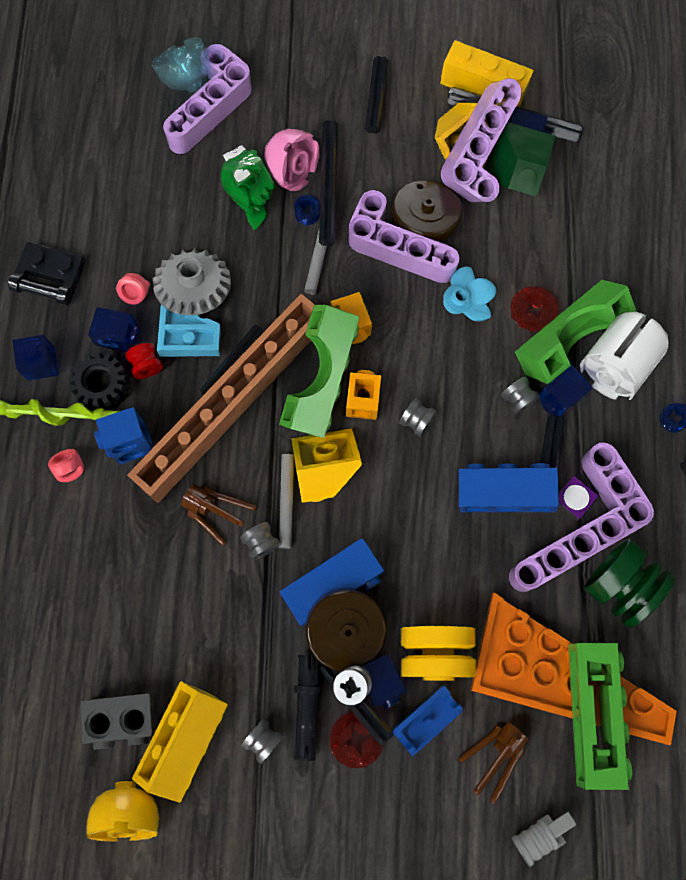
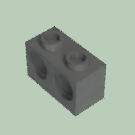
(119, 712)

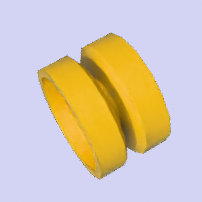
(438, 655)

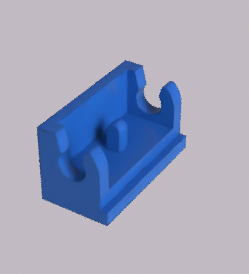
(427, 720)

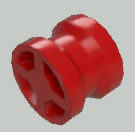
(144, 360)

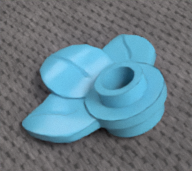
(473, 295)

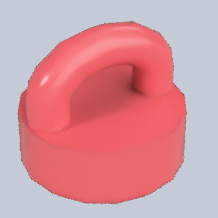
(132, 288)
(64, 463)

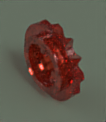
(539, 299)
(347, 754)

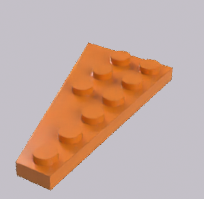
(531, 668)

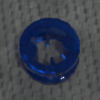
(312, 217)
(670, 425)

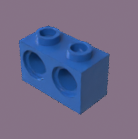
(123, 436)

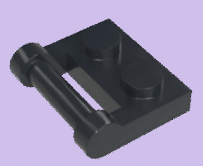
(49, 265)

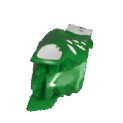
(247, 183)

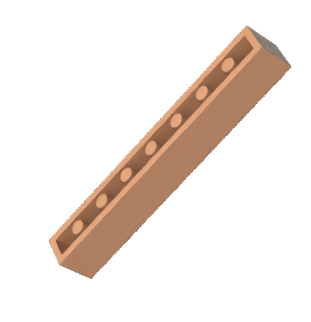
(224, 402)

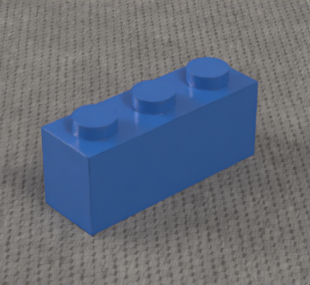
(508, 488)
(350, 569)

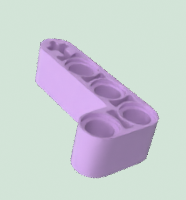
(228, 82)
(484, 138)
(405, 242)

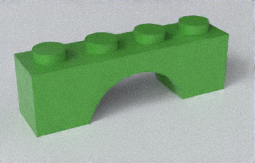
(332, 335)
(547, 351)

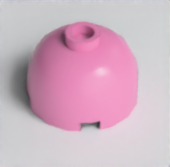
(291, 157)

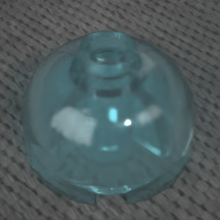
(183, 66)

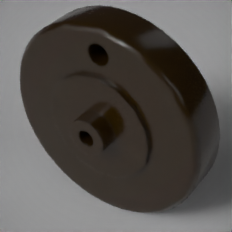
(427, 210)
(345, 629)

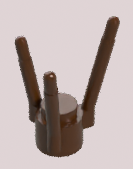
(201, 501)
(509, 745)

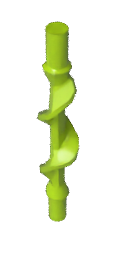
(53, 416)

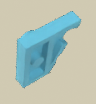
(187, 335)

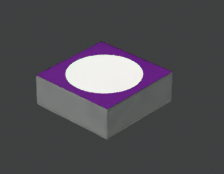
(575, 498)

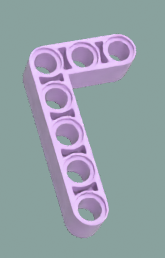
(592, 533)

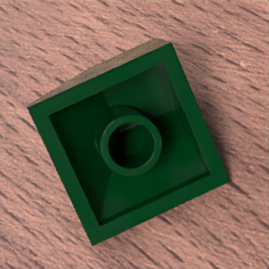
(520, 158)

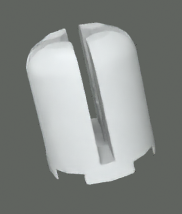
(625, 355)

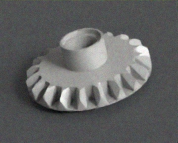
(192, 282)

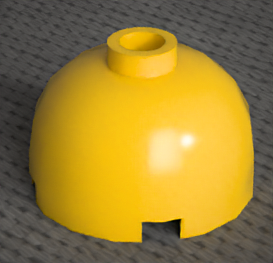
(123, 814)

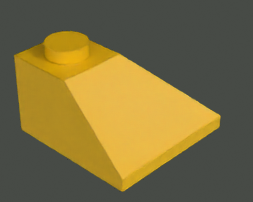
(450, 128)
(325, 463)

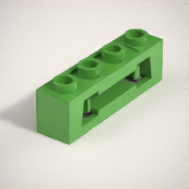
(598, 766)

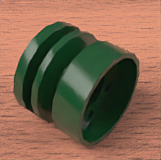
(636, 589)

